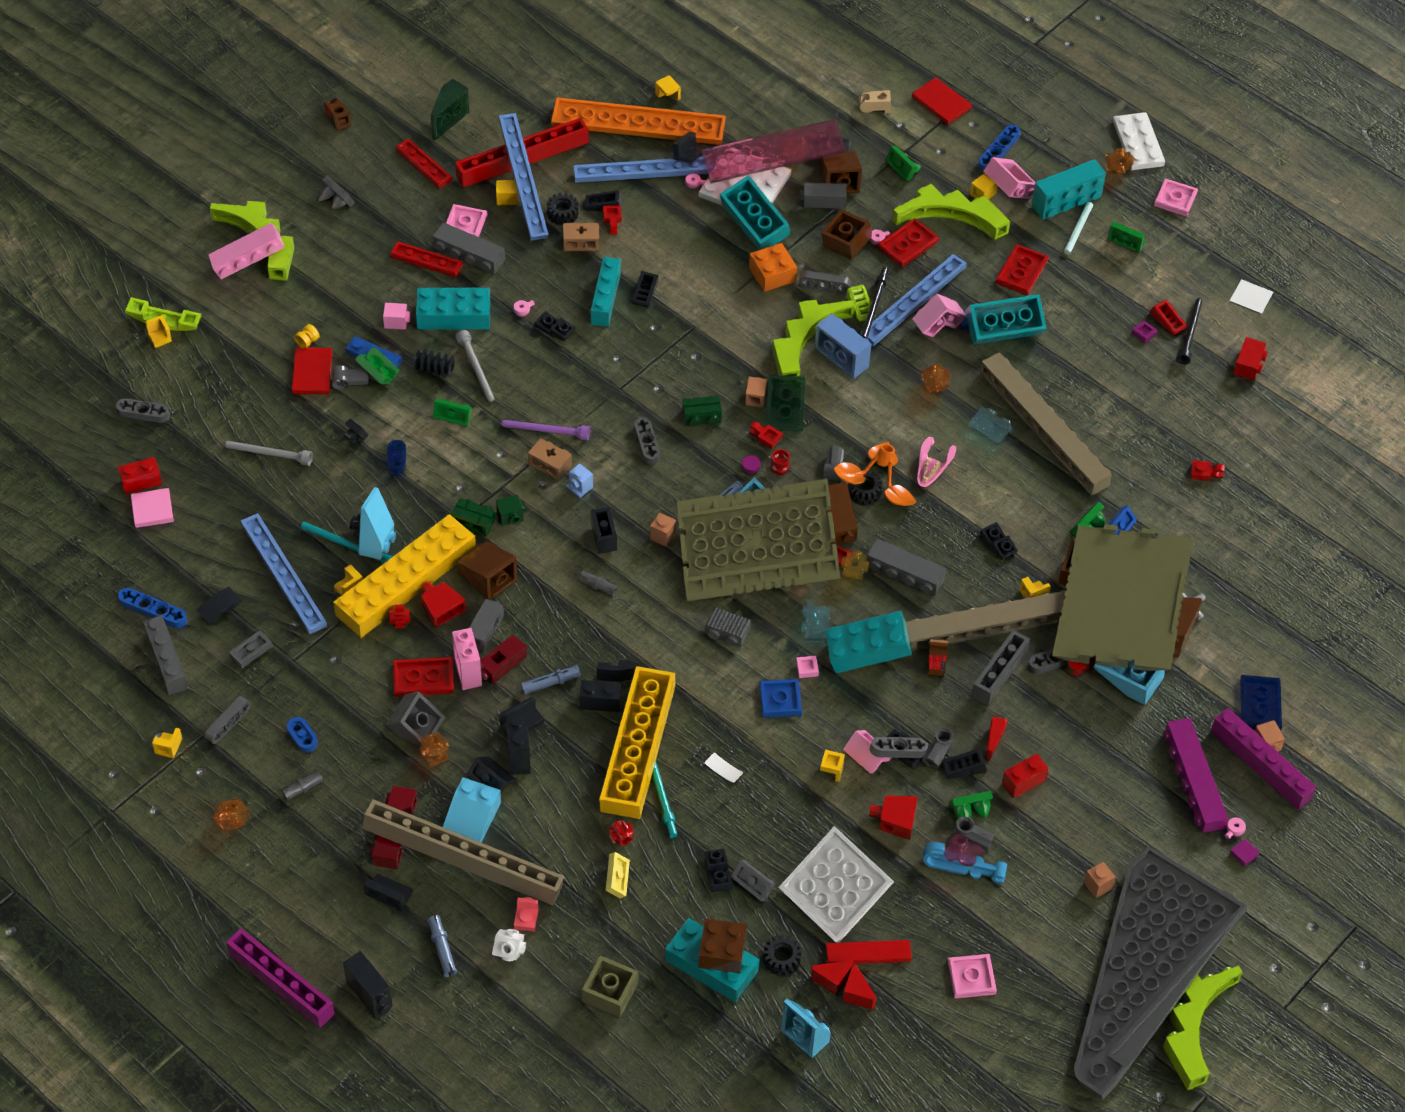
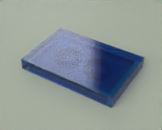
(1260, 700)

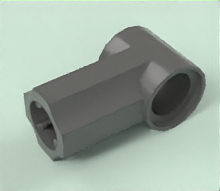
(343, 377)
(834, 457)
(938, 748)
(974, 833)

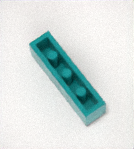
(605, 291)

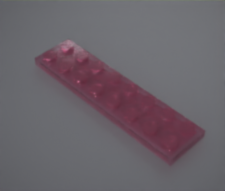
(773, 151)

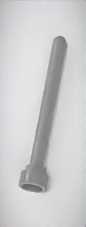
(464, 339)
(304, 457)

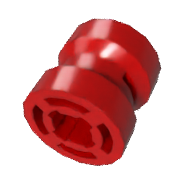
(780, 462)

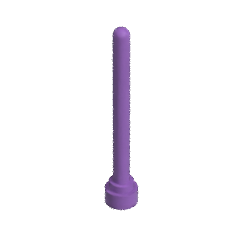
(581, 432)

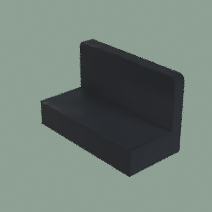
(686, 149)
(527, 707)
(490, 773)
(388, 891)

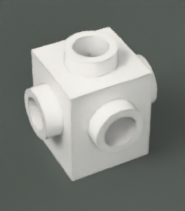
(509, 944)

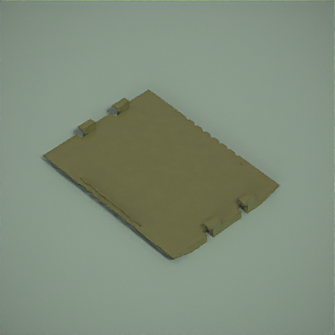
(757, 540)
(1123, 598)

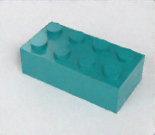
(1068, 189)
(755, 213)
(453, 308)
(1005, 319)
(868, 642)
(684, 955)

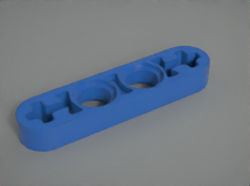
(1014, 130)
(150, 610)

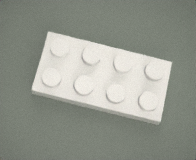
(1139, 139)

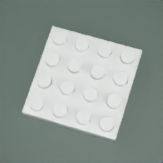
(768, 181)
(836, 884)

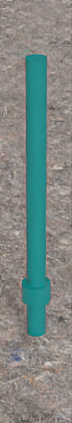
(337, 539)
(668, 816)

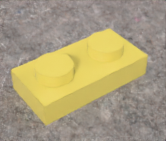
(617, 875)

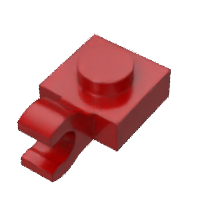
(612, 215)
(767, 436)
(1203, 470)

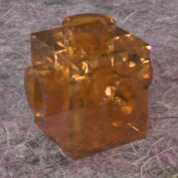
(1113, 160)
(936, 378)
(434, 749)
(231, 814)

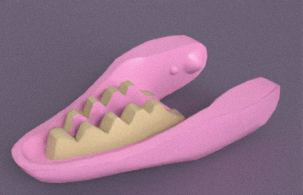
(929, 468)

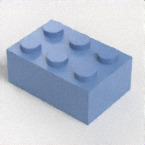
(843, 346)

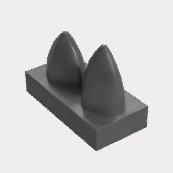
(332, 188)

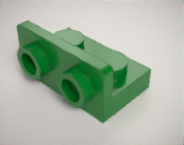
(1126, 237)
(378, 366)

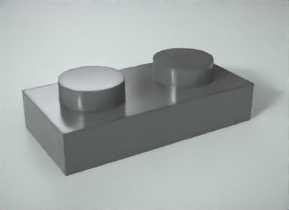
(250, 649)
(753, 880)

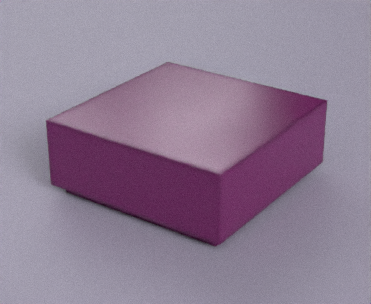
(1144, 331)
(1244, 852)

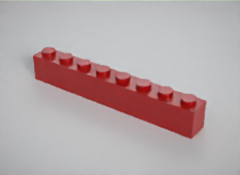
(537, 146)

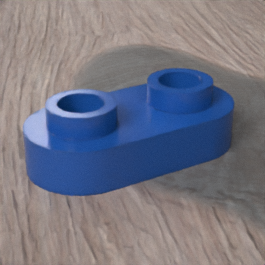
(303, 736)

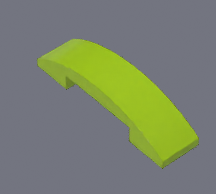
(176, 321)

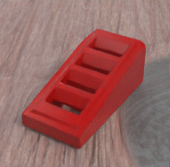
(1156, 312)
(996, 731)

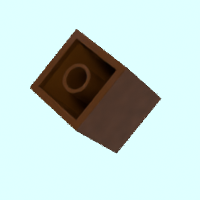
(842, 169)
(843, 514)
(488, 569)
(1187, 621)

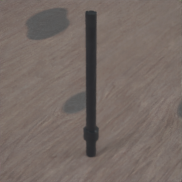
(881, 283)

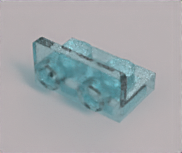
(990, 425)
(816, 622)

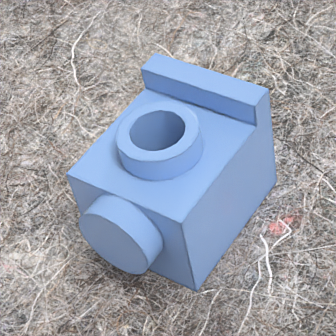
(580, 480)

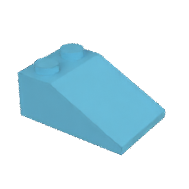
(375, 527)
(1133, 682)
(472, 809)
(803, 1028)

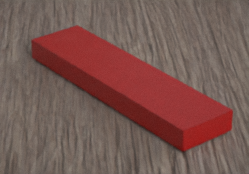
(424, 163)
(426, 259)
(869, 952)

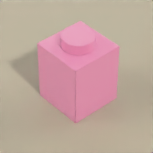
(396, 316)

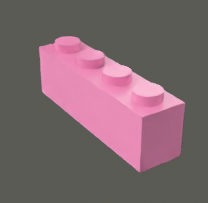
(246, 251)

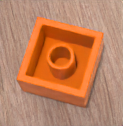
(773, 267)

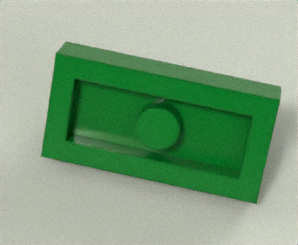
(901, 163)
(452, 412)
(1093, 515)
(963, 804)

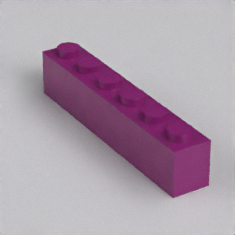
(1263, 758)
(1195, 775)
(280, 978)

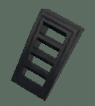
(613, 197)
(648, 277)
(970, 756)

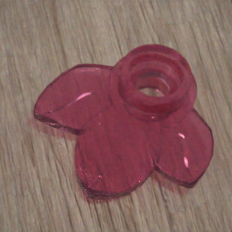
(962, 850)

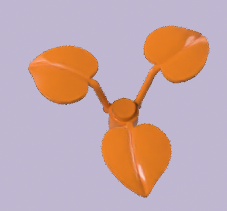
(884, 456)

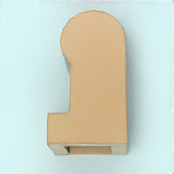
(875, 101)

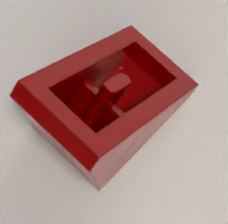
(832, 975)
(858, 991)

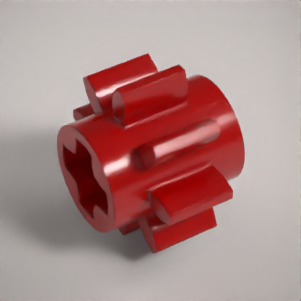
(400, 616)
(621, 833)

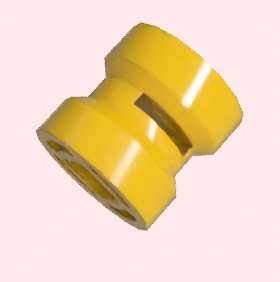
(307, 336)

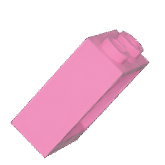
(1010, 178)
(467, 658)

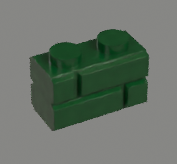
(702, 410)
(474, 516)

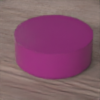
(751, 464)

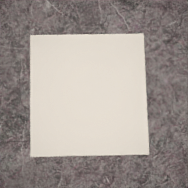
(1251, 296)

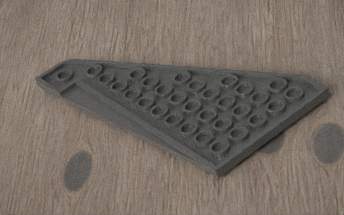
(1156, 947)

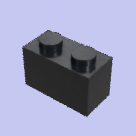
(603, 530)
(600, 695)

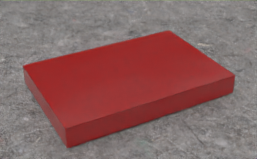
(941, 101)
(908, 242)
(1022, 269)
(312, 371)
(423, 675)

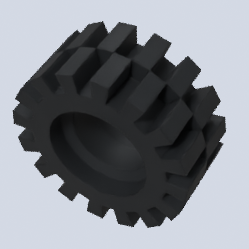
(562, 201)
(869, 495)
(777, 965)

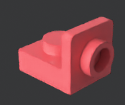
(526, 914)

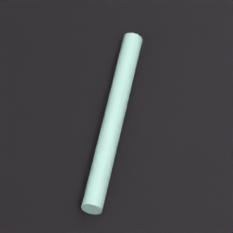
(1078, 228)

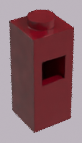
(503, 659)

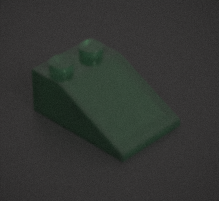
(449, 107)
(786, 402)

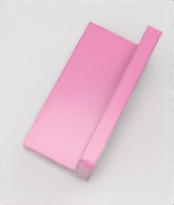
(859, 750)

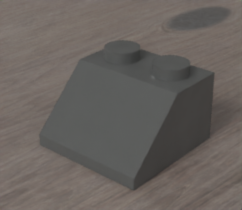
(415, 718)

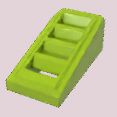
(859, 293)

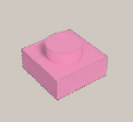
(807, 666)

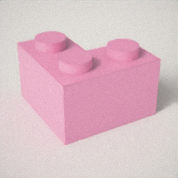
(937, 314)

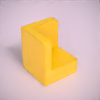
(667, 86)
(983, 186)
(506, 192)
(158, 331)
(352, 578)
(1034, 589)
(167, 744)
(833, 763)

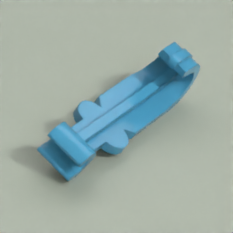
(935, 858)

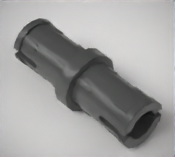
(598, 583)
(302, 785)

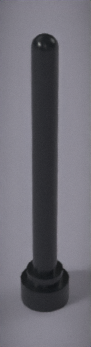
(1184, 355)

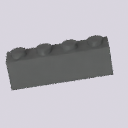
(468, 248)
(906, 567)
(165, 655)
(1000, 668)

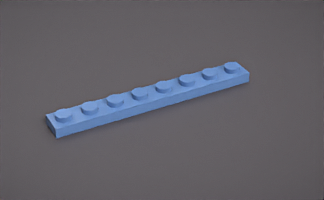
(637, 170)
(523, 176)
(915, 298)
(283, 573)

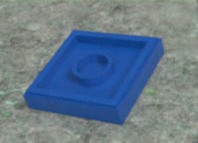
(780, 698)

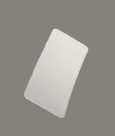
(723, 768)

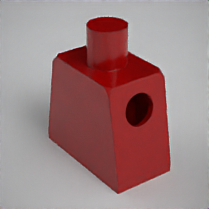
(441, 603)
(896, 815)

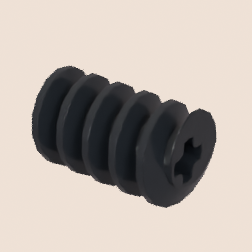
(434, 364)

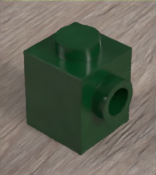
(510, 510)

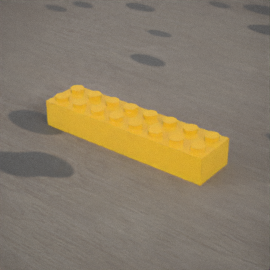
(404, 575)
(637, 743)

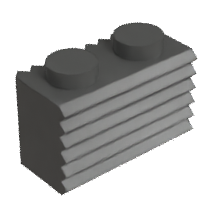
(727, 627)

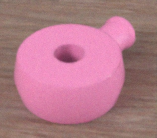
(693, 181)
(878, 236)
(522, 308)
(1235, 827)

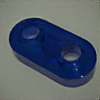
(396, 458)

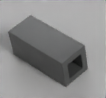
(824, 195)
(486, 622)

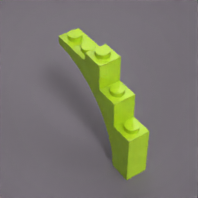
(956, 206)
(251, 219)
(801, 330)
(1184, 1045)

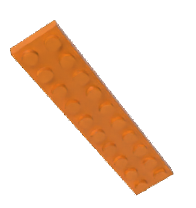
(640, 120)

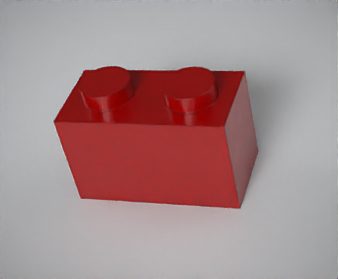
(1250, 358)
(139, 475)
(1025, 775)

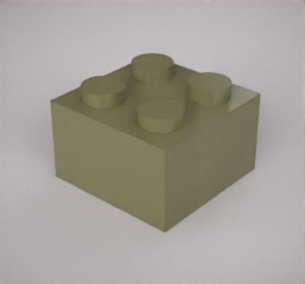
(610, 986)

